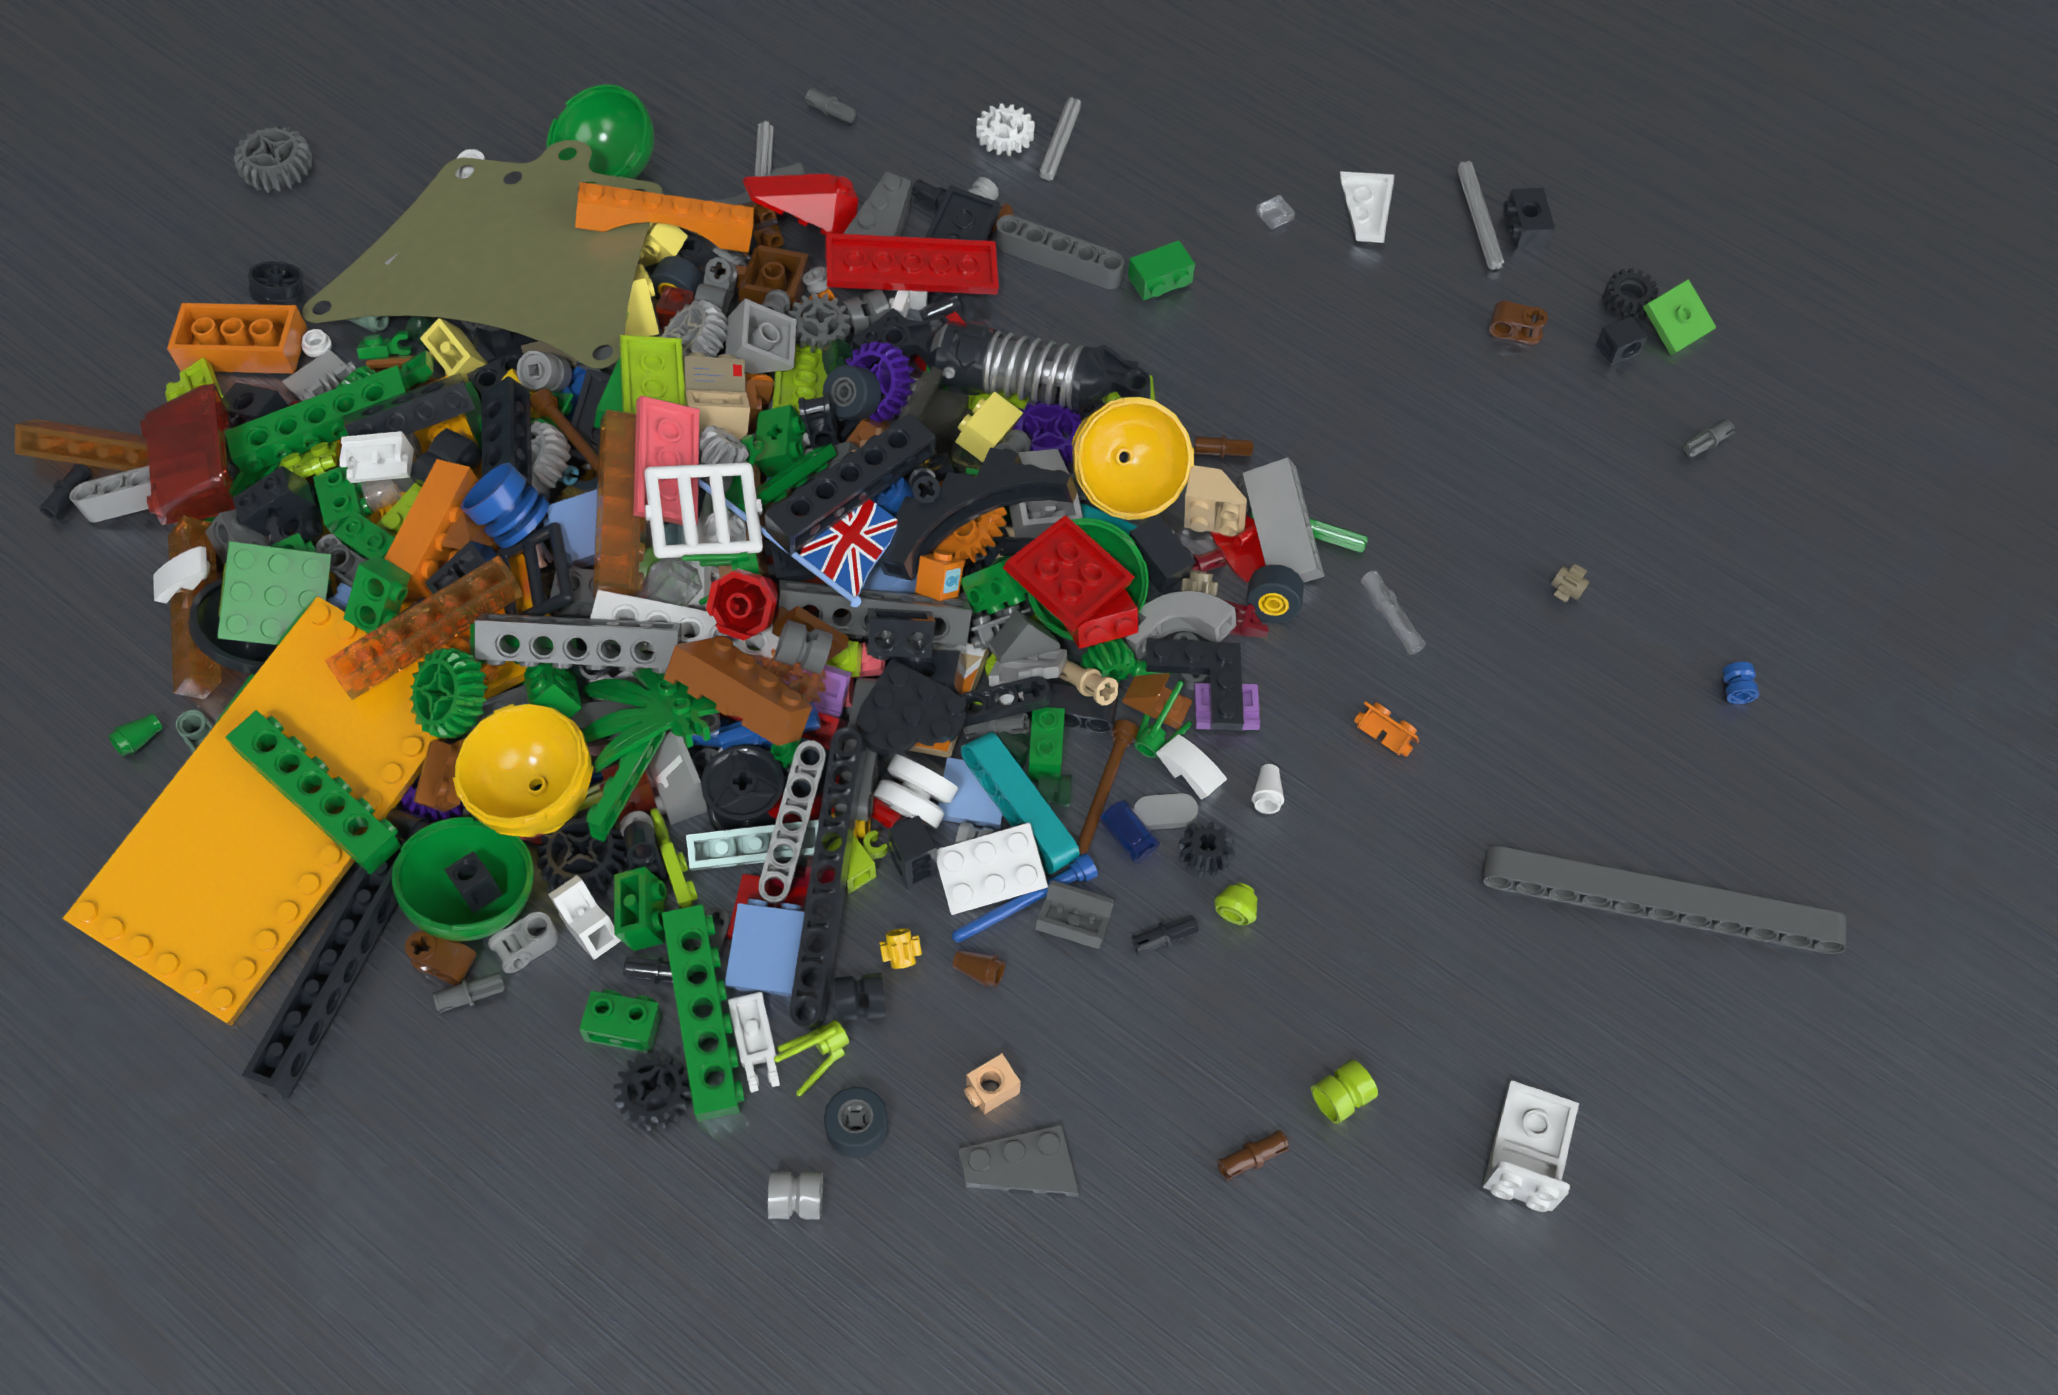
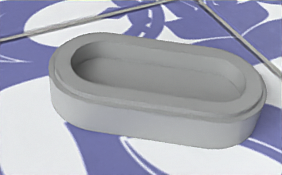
(1167, 811)

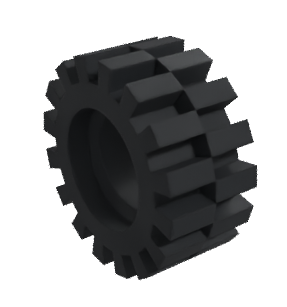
(1632, 283)

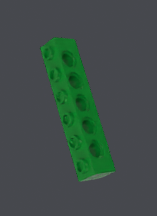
(309, 422)
(369, 849)
(679, 928)

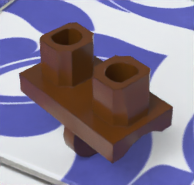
(768, 236)

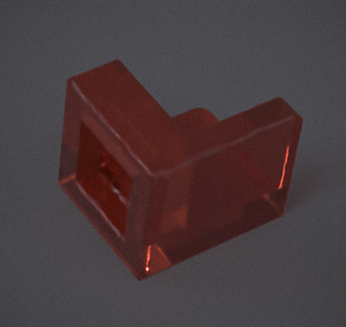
(670, 302)

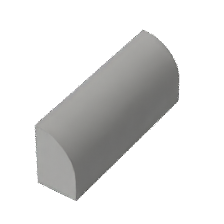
(1283, 518)

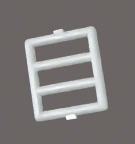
(715, 472)

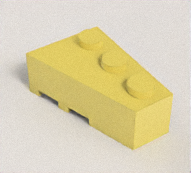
(641, 316)

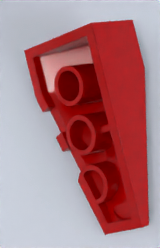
(811, 198)

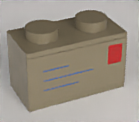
(714, 373)

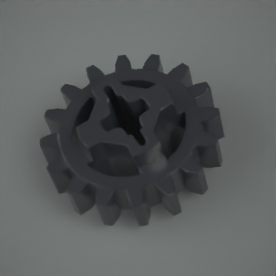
(649, 1075)

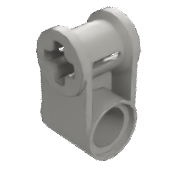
(522, 942)

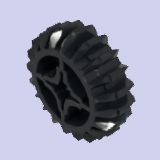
(577, 838)

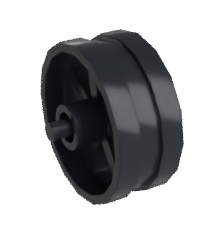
(276, 283)

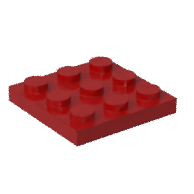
(1068, 573)

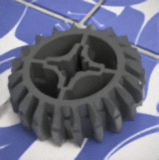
(273, 158)

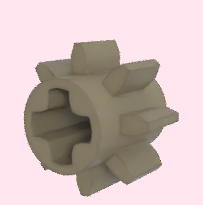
(1200, 582)
(1570, 583)

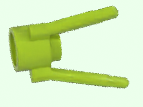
(827, 1039)

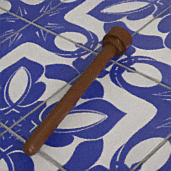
(546, 404)
(1123, 734)

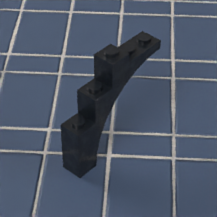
(963, 498)

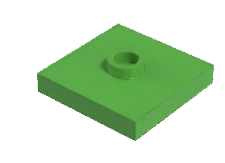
(1679, 317)

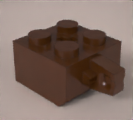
(770, 270)

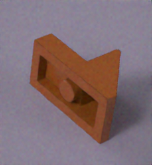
(1149, 696)

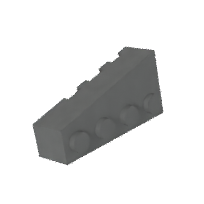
(885, 208)

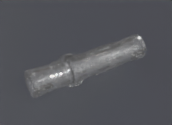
(1386, 602)

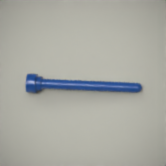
(1081, 870)

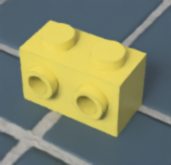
(660, 242)
(452, 349)
(988, 425)

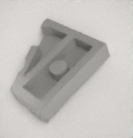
(1043, 665)

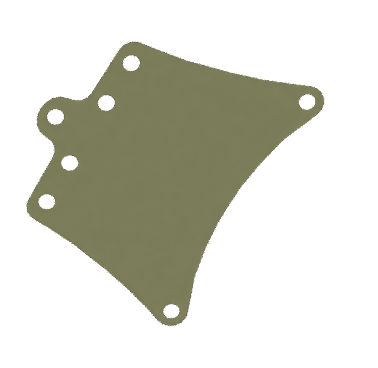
(502, 257)

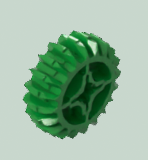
(448, 693)

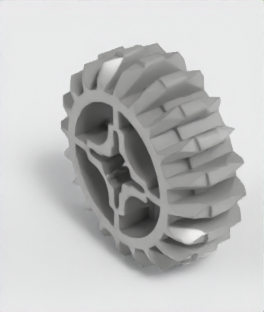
(700, 328)
(548, 456)

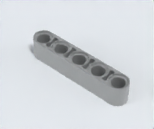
(113, 495)
(794, 805)

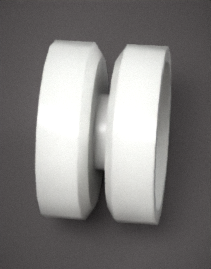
(916, 790)

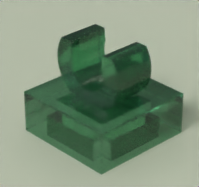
(1016, 746)

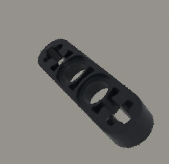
(990, 696)

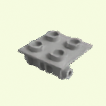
(318, 376)

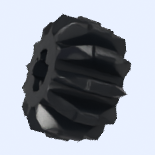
(1206, 860)

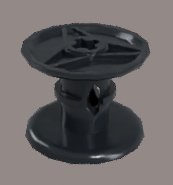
(742, 787)

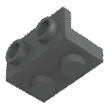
(1075, 914)

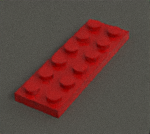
(911, 264)

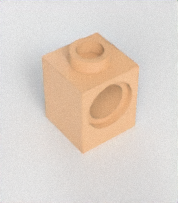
(999, 1071)

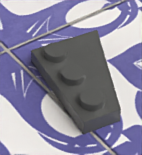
(1022, 1162)

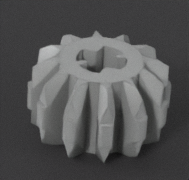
(720, 447)

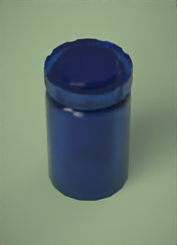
(1129, 831)

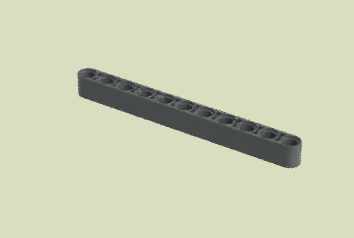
(1665, 900)

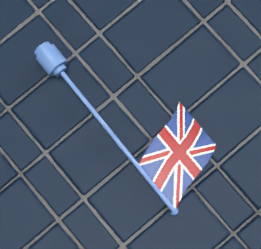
(845, 550)

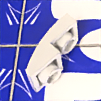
(180, 572)
(1186, 759)

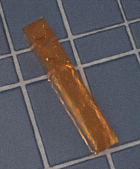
(81, 445)
(617, 529)

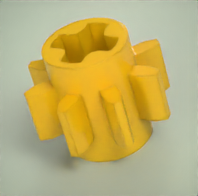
(900, 948)

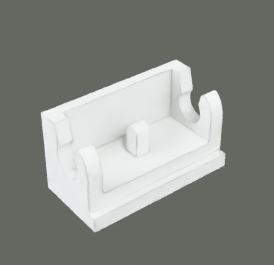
(376, 456)

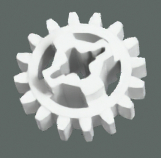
(1003, 128)

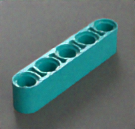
(1019, 799)

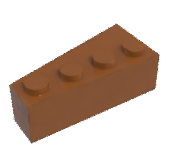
(739, 688)

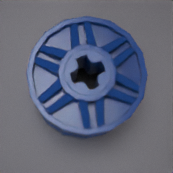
(505, 505)

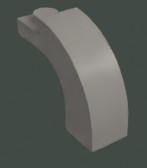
(1182, 612)

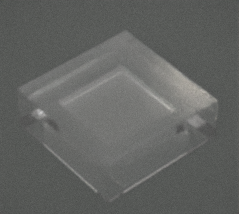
(1275, 212)

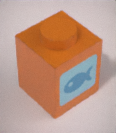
(939, 575)

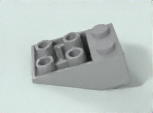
(1035, 517)

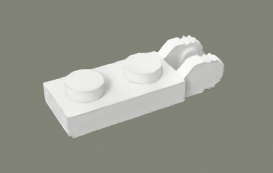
(753, 1037)

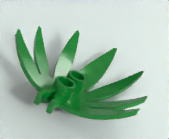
(663, 708)

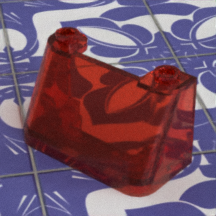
(188, 456)

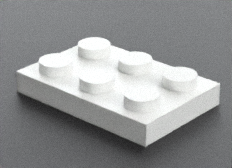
(991, 868)

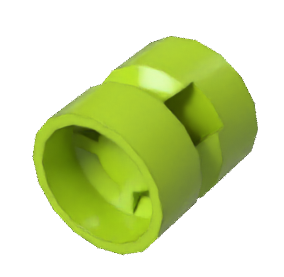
(1344, 1091)

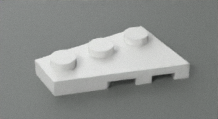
(1368, 203)

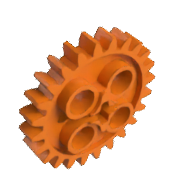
(981, 534)

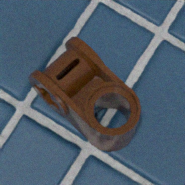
(1515, 320)
(444, 960)

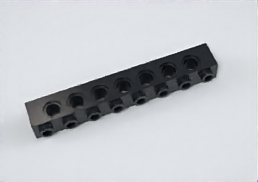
(323, 982)

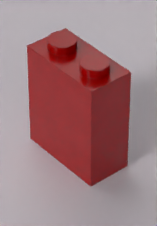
(1111, 622)

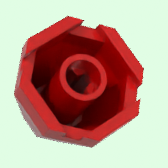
(742, 603)

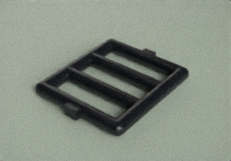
(562, 564)

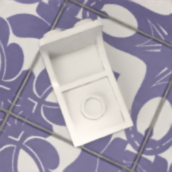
(1531, 1147)

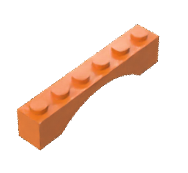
(610, 207)

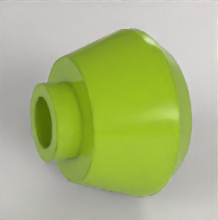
(1237, 904)

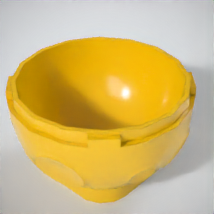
(1156, 462)
(511, 757)

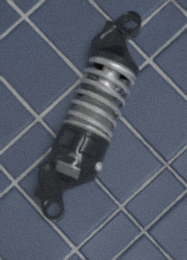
(986, 362)

